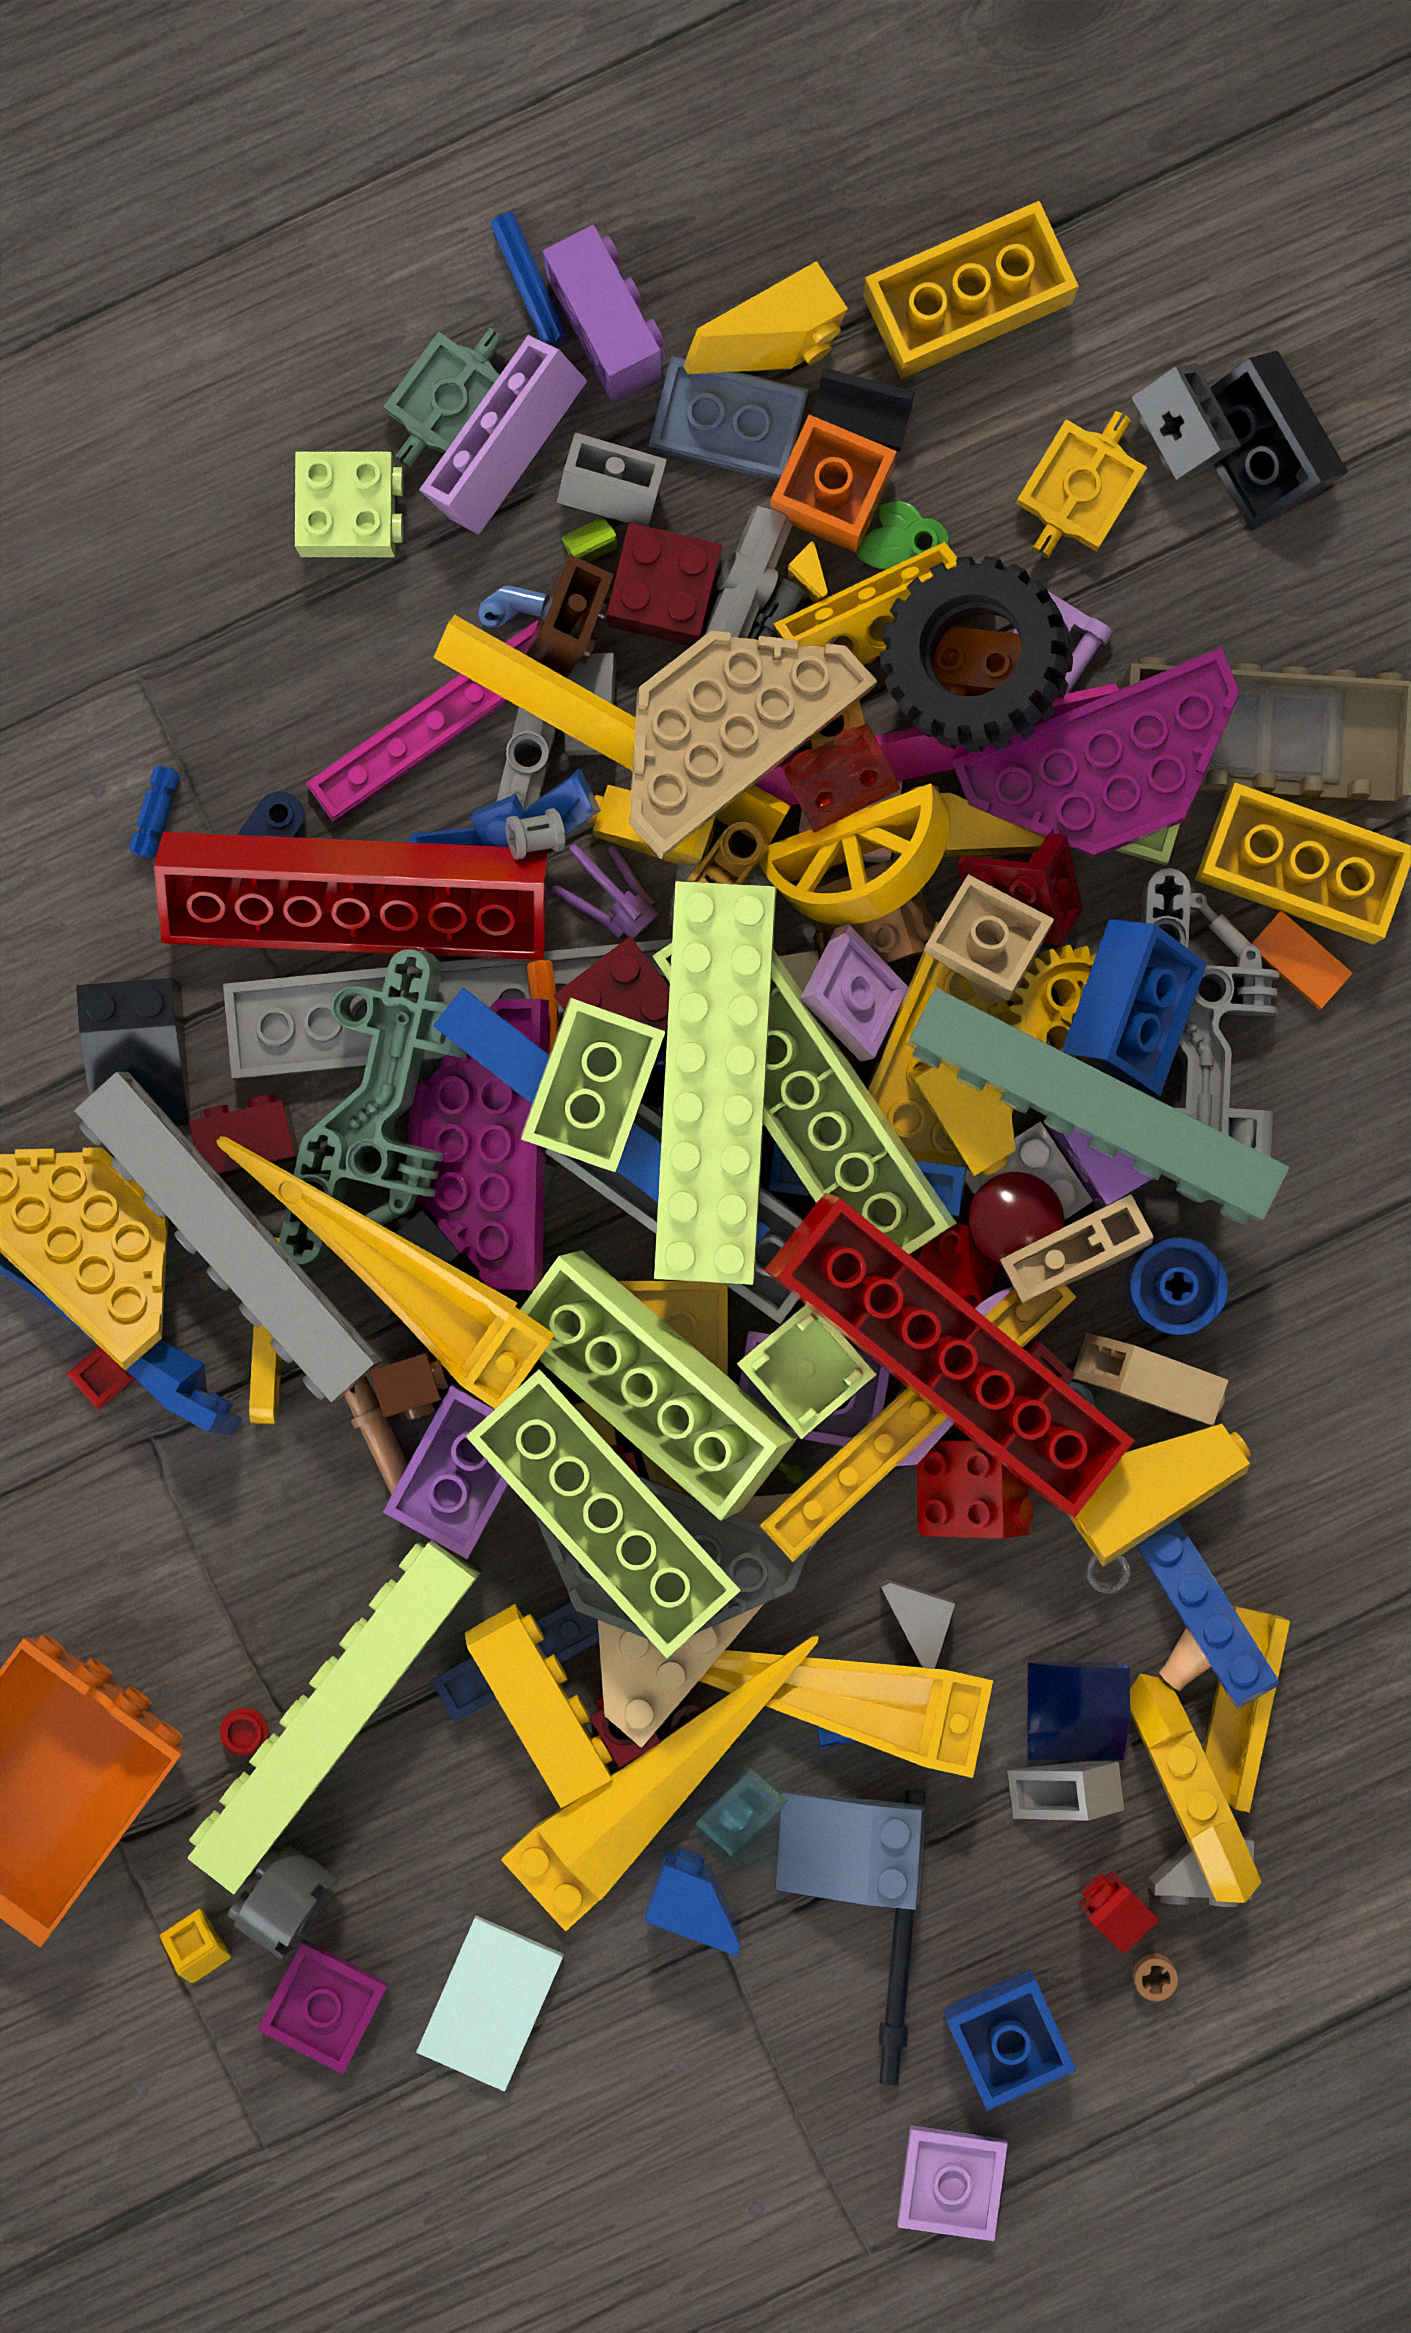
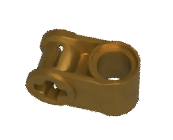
(725, 863)

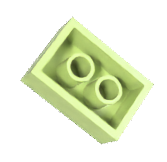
(592, 1085)

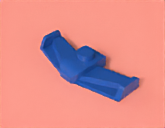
(570, 798)

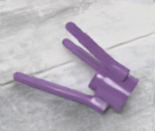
(631, 912)

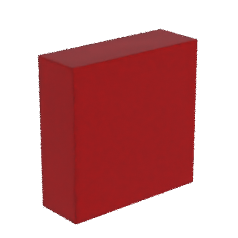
(100, 1377)

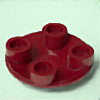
(1013, 1213)

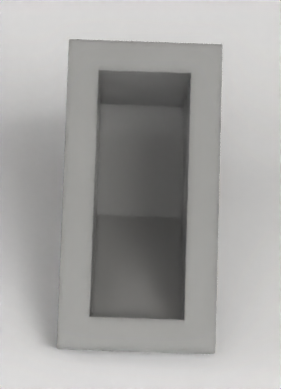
(1066, 1791)

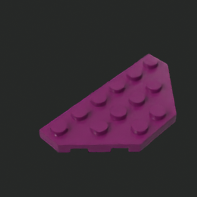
(1112, 764)
(489, 1177)

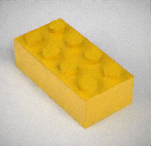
(970, 290)
(1305, 864)

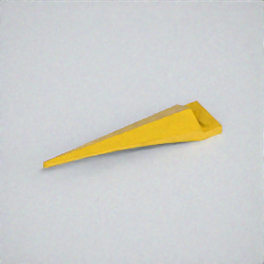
(459, 1319)
(902, 1710)
(591, 1842)

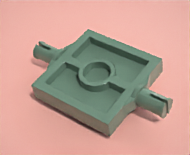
(442, 393)

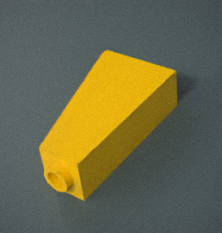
(1157, 1487)

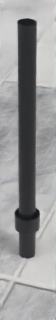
(893, 2032)

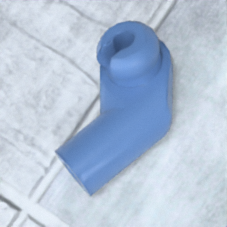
(509, 602)

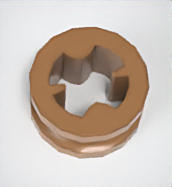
(1143, 1968)

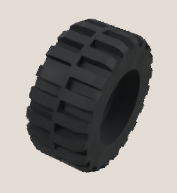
(938, 606)

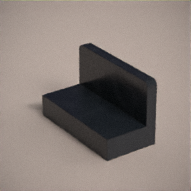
(864, 407)

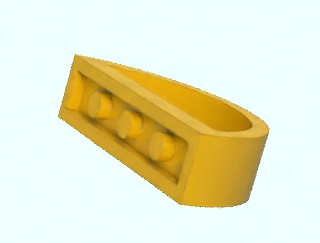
(883, 825)

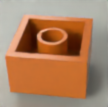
(833, 483)

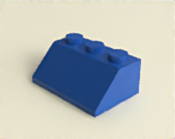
(1135, 1005)

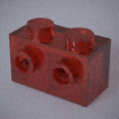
(840, 777)

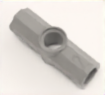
(749, 573)
(521, 780)

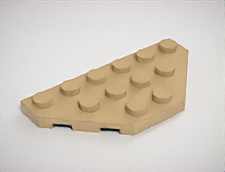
(726, 721)
(646, 1686)

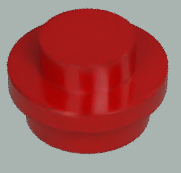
(243, 1731)

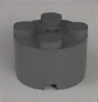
(284, 1900)

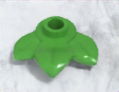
(899, 536)

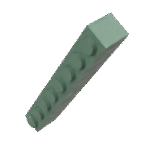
(1096, 1106)

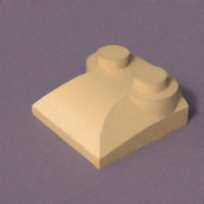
(988, 939)

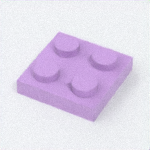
(854, 993)
(952, 2183)

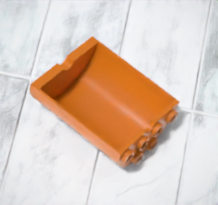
(72, 1777)

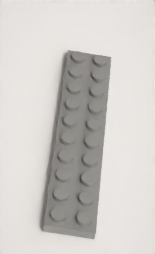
(290, 1026)

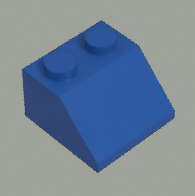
(692, 1903)

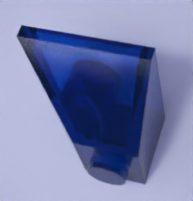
(1077, 1710)

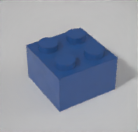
(1008, 2039)

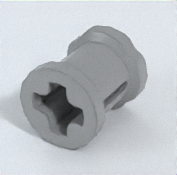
(535, 833)

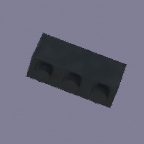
(1283, 446)

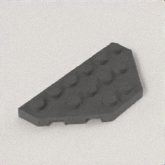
(733, 1544)

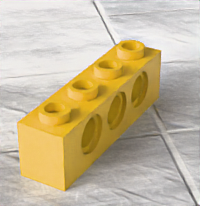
(853, 610)

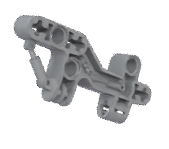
(1202, 1046)

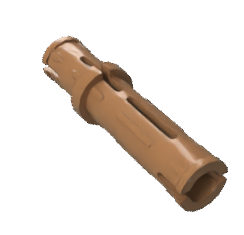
(376, 1432)

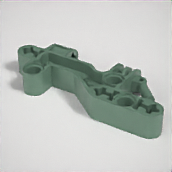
(366, 1118)

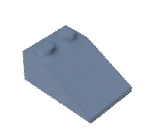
(852, 1849)

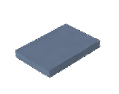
(728, 420)

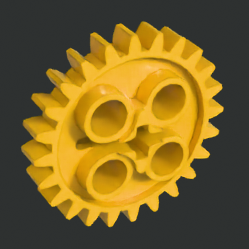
(1033, 1005)

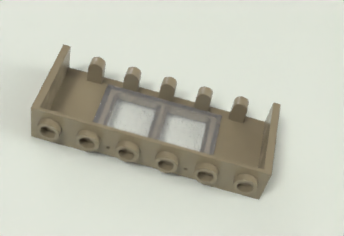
(1311, 734)

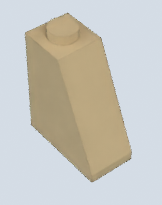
(1150, 1378)

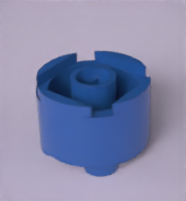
(1194, 1266)

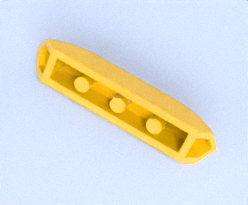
(1193, 1790)

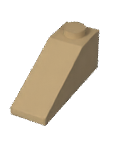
(1078, 1250)

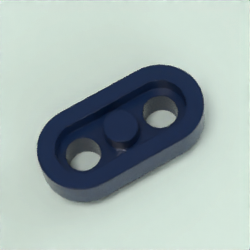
(261, 822)

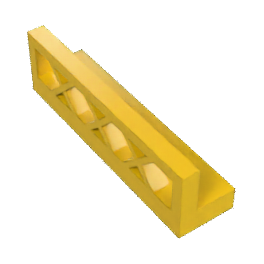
(1238, 1735)

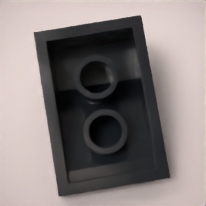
(139, 1032)

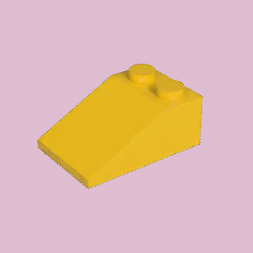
(773, 329)

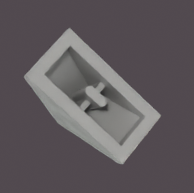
(921, 1617)

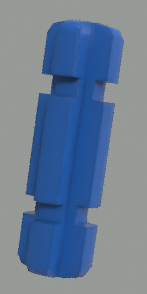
(154, 812)

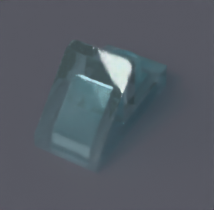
(741, 1811)

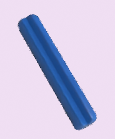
(528, 278)

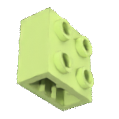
(347, 504)

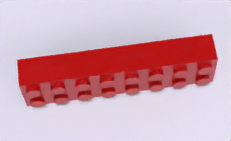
(351, 895)
(949, 1354)

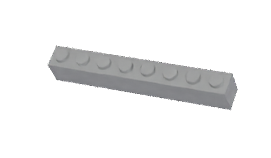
(227, 1237)

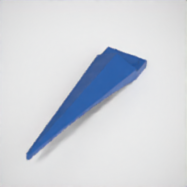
(165, 1372)

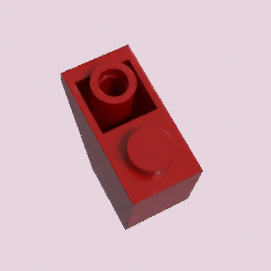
(1116, 1910)

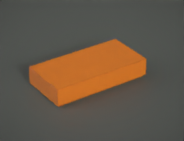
(1301, 960)

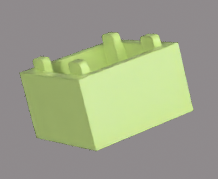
(806, 1370)

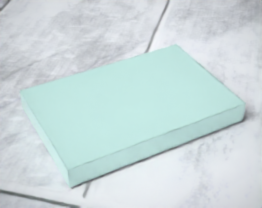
(490, 2003)

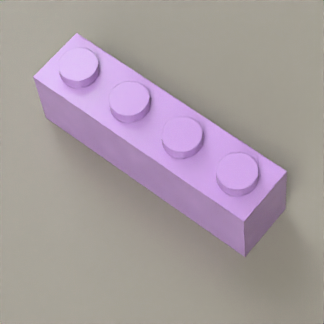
(503, 434)

